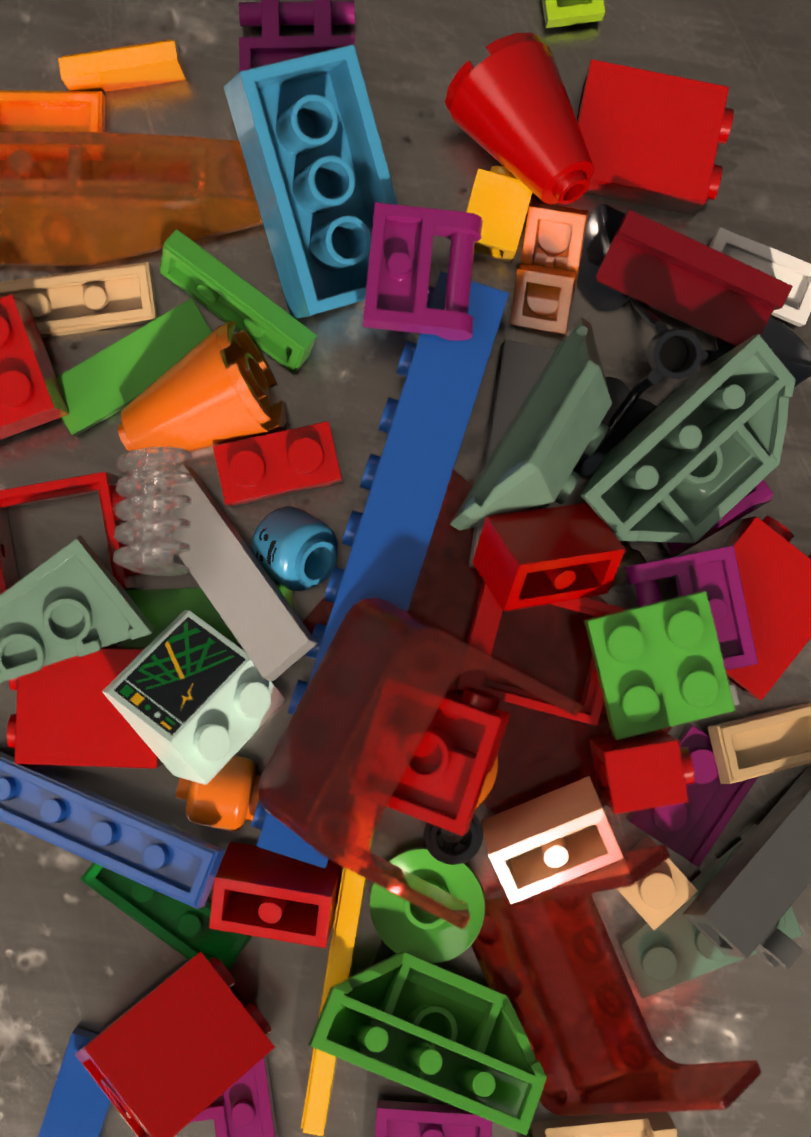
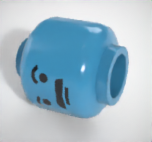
(295, 548)

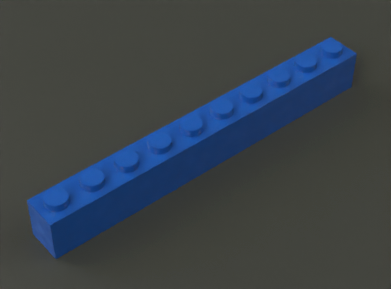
(404, 492)

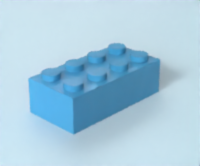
(313, 172)

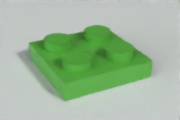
(659, 665)

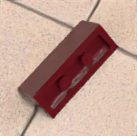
(690, 280)

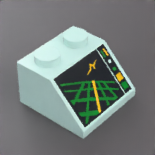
(193, 698)

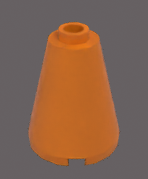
(206, 397)

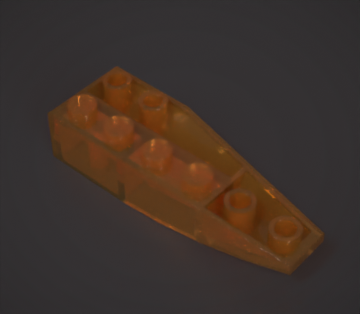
(116, 194)

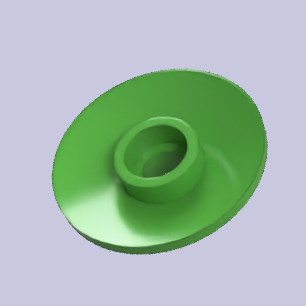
(417, 931)

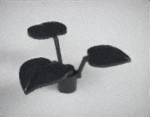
(669, 353)

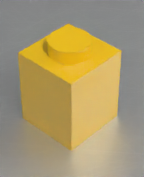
(503, 206)

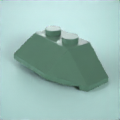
(546, 436)
(697, 450)

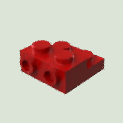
(452, 761)

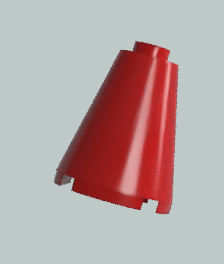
(523, 117)

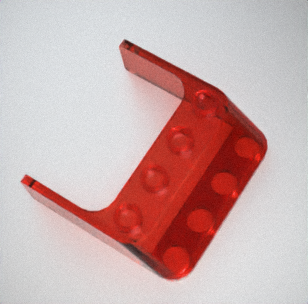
(361, 733)
(579, 1006)

